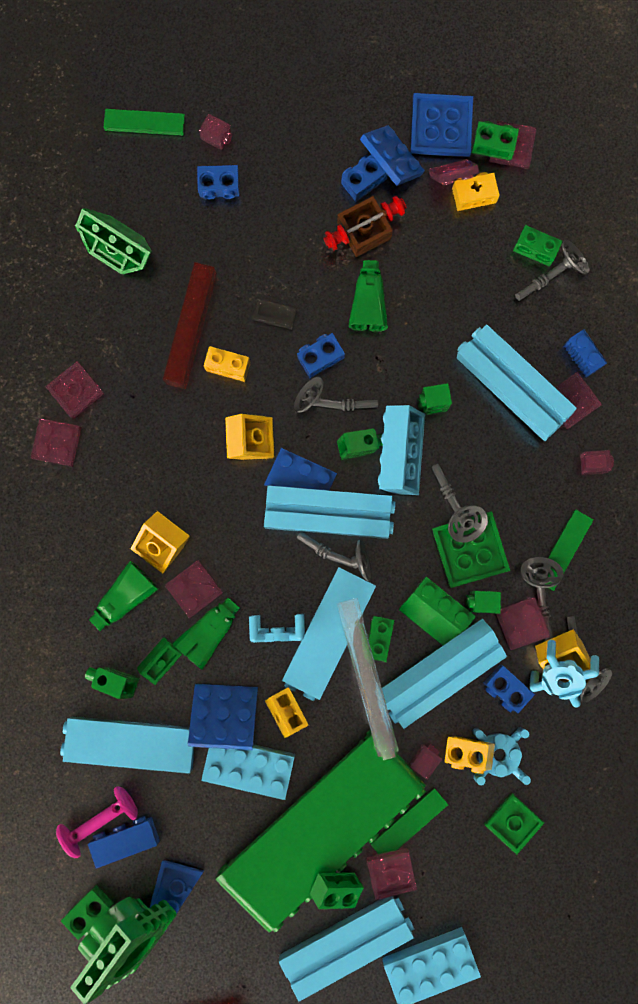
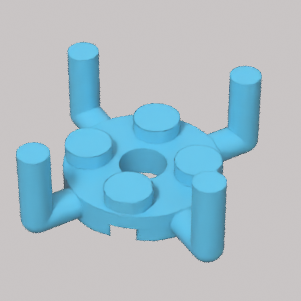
(260, 634)
(563, 670)
(512, 758)

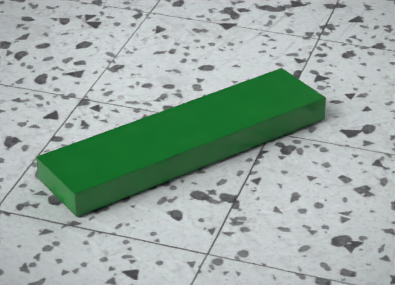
(144, 122)
(569, 541)
(410, 822)

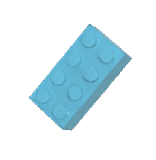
(401, 450)
(255, 770)
(431, 967)

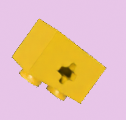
(468, 198)
(286, 712)

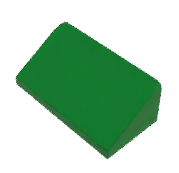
(159, 661)

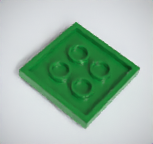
(471, 559)

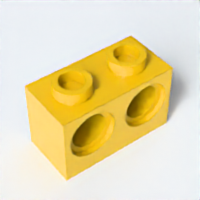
(227, 364)
(469, 748)

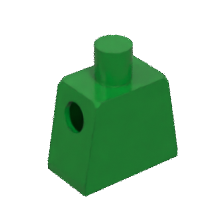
(353, 444)
(112, 682)

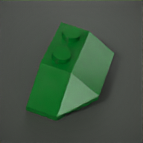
(112, 242)

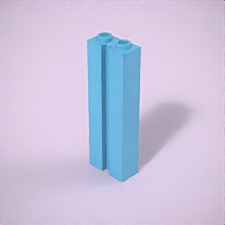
(515, 382)
(329, 512)
(325, 637)
(442, 673)
(127, 744)
(346, 946)

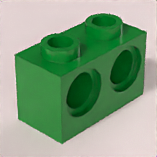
(494, 146)
(537, 245)
(434, 399)
(483, 602)
(380, 637)
(336, 890)
(86, 911)

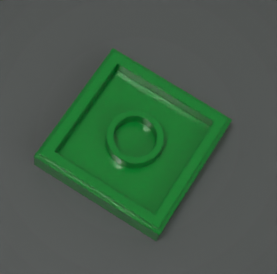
(514, 823)

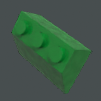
(436, 612)

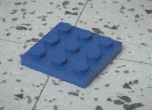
(441, 125)
(223, 717)

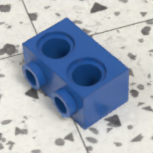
(218, 176)
(367, 180)
(324, 359)
(511, 685)

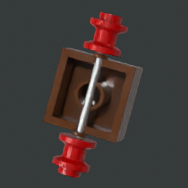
(365, 225)

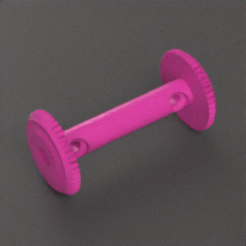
(66, 837)

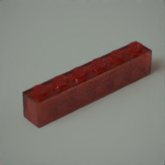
(190, 325)

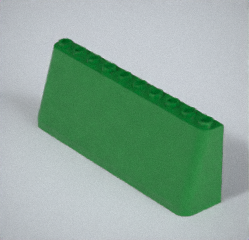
(320, 833)

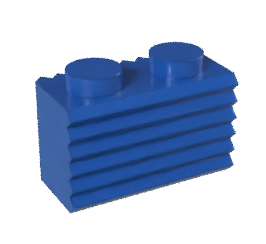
(585, 353)

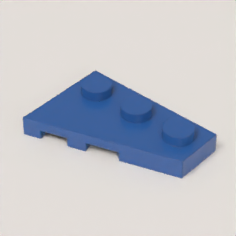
(298, 472)
(174, 884)

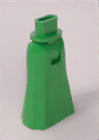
(369, 300)
(124, 595)
(206, 634)

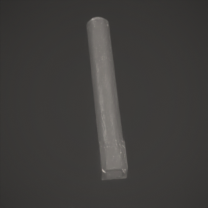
(368, 678)

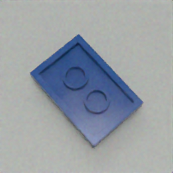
(392, 155)

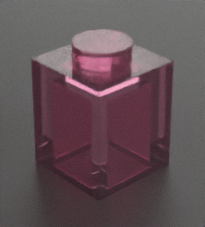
(215, 132)
(596, 462)
(425, 760)

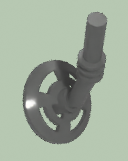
(573, 258)
(311, 396)
(460, 516)
(359, 561)
(540, 580)
(594, 684)

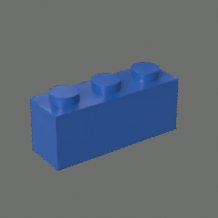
(123, 841)

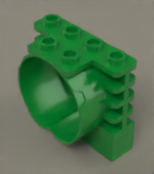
(120, 944)

